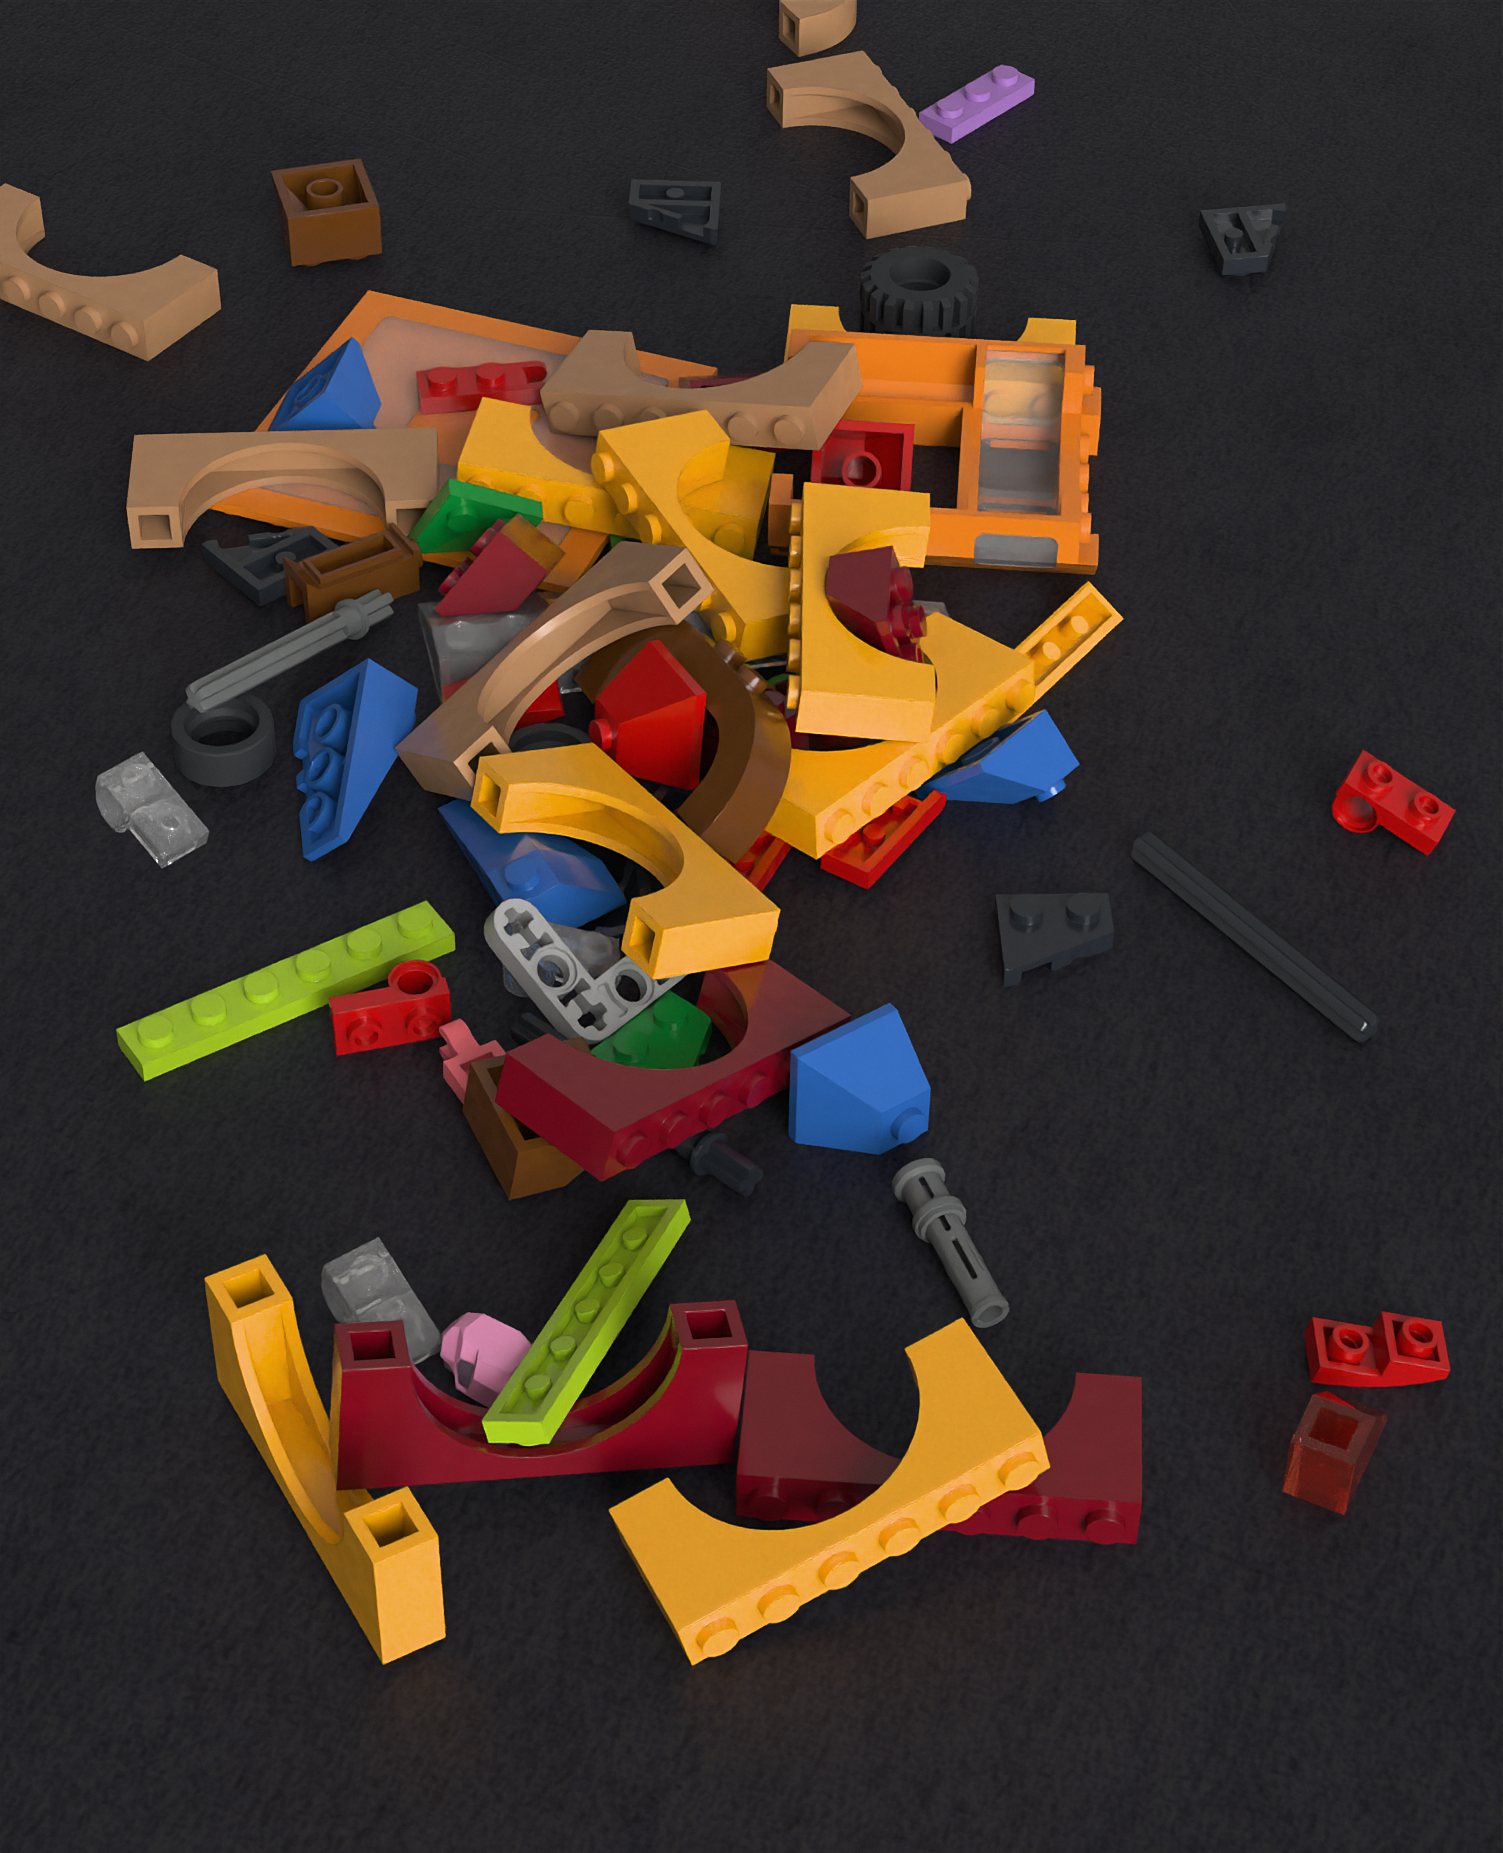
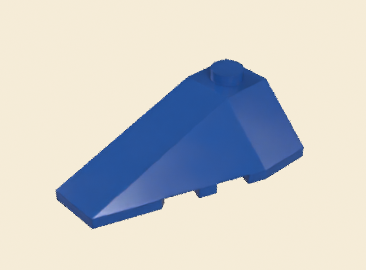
(347, 748)

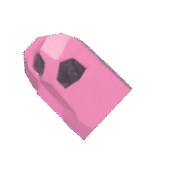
(482, 1355)

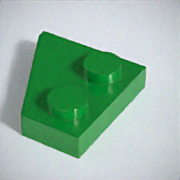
(464, 513)
(661, 1036)

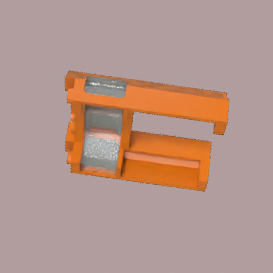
(1022, 433)

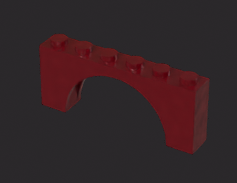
(621, 1114)
(664, 1413)
(811, 1468)

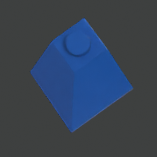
(331, 395)
(1008, 766)
(859, 1087)

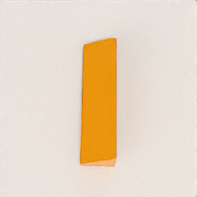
(1067, 637)

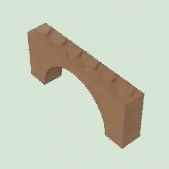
(850, 92)
(128, 311)
(778, 409)
(186, 474)
(621, 594)

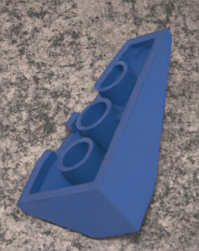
(541, 868)

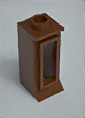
(353, 570)

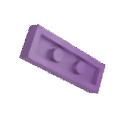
(977, 103)

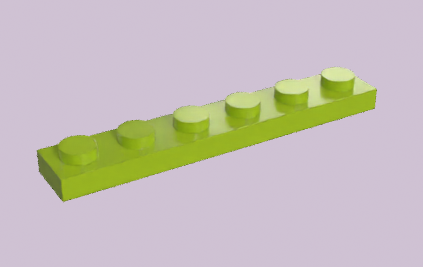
(283, 990)
(586, 1323)

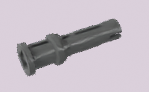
(941, 1221)

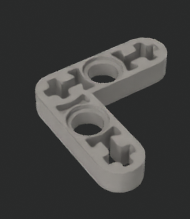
(593, 995)

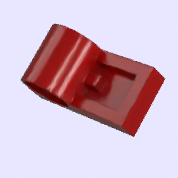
(1380, 795)
(394, 1015)

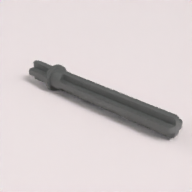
(348, 620)

